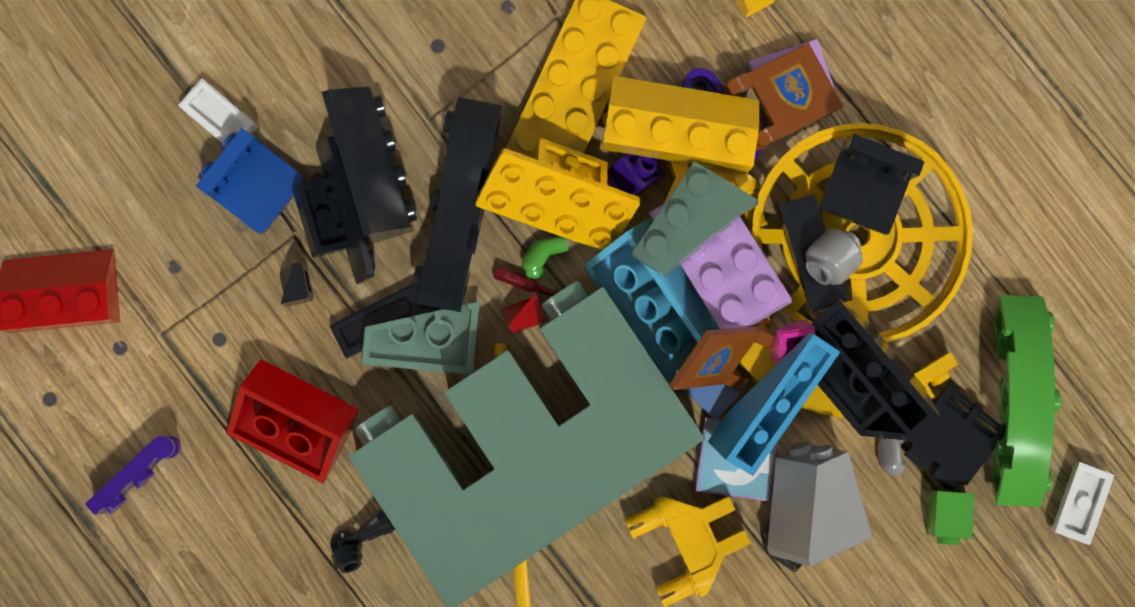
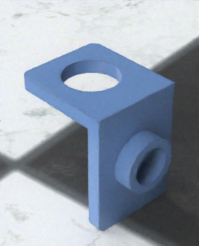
(714, 398)

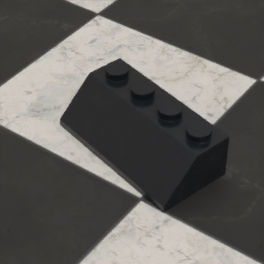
(369, 163)

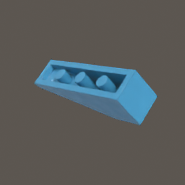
(770, 406)

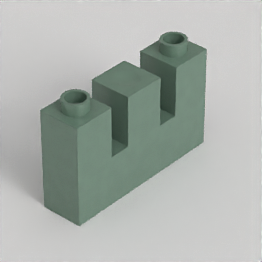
(543, 472)

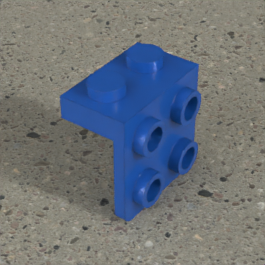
(249, 181)

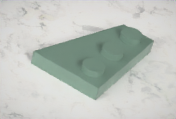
(691, 217)
(426, 341)

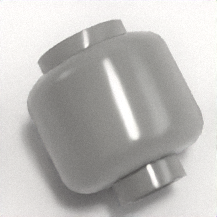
(834, 257)

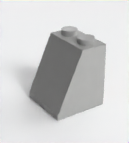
(815, 505)

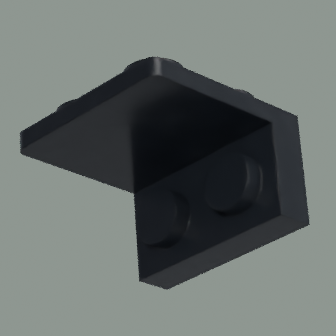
(869, 183)

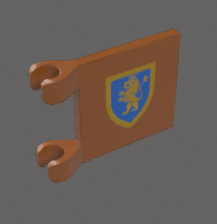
(790, 91)
(718, 357)

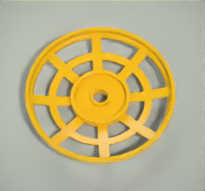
(879, 250)

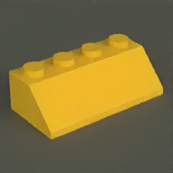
(681, 125)

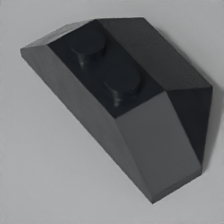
(871, 380)

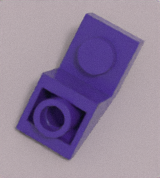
(634, 173)

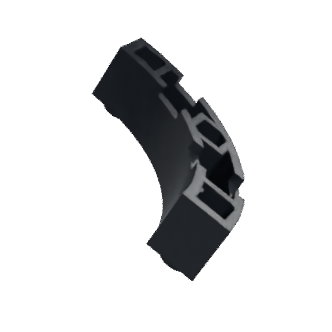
(457, 220)

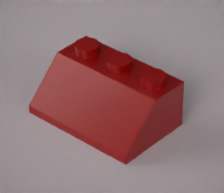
(58, 291)
(291, 420)

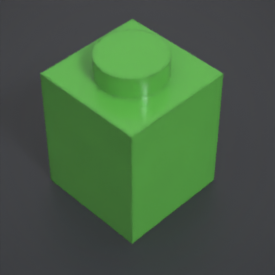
(950, 516)

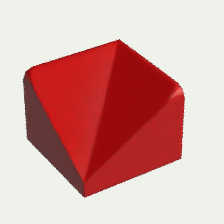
(524, 314)

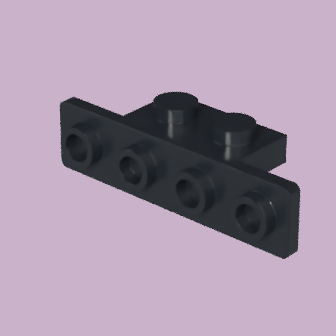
(330, 214)

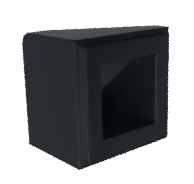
(295, 285)

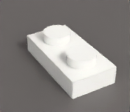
(1082, 503)

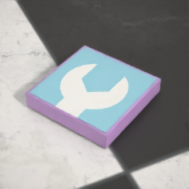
(723, 478)

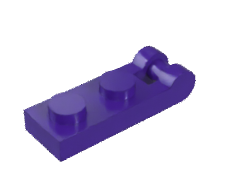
(135, 473)

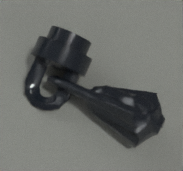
(349, 555)

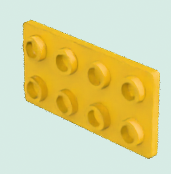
(558, 194)

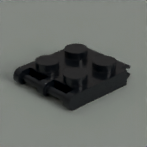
(955, 440)

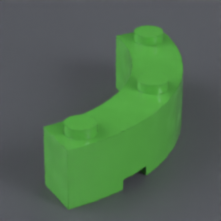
(1026, 401)

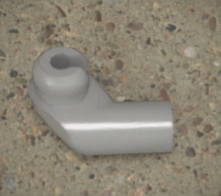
(891, 456)

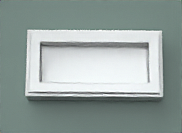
(215, 112)

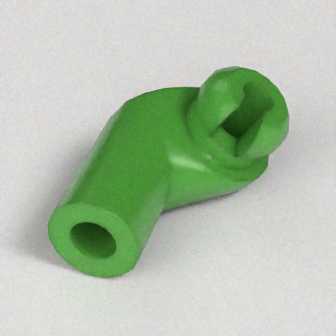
(539, 253)

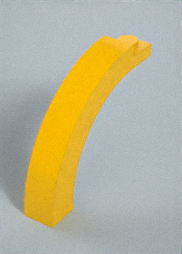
(758, 363)

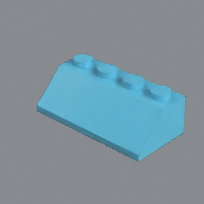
(659, 309)

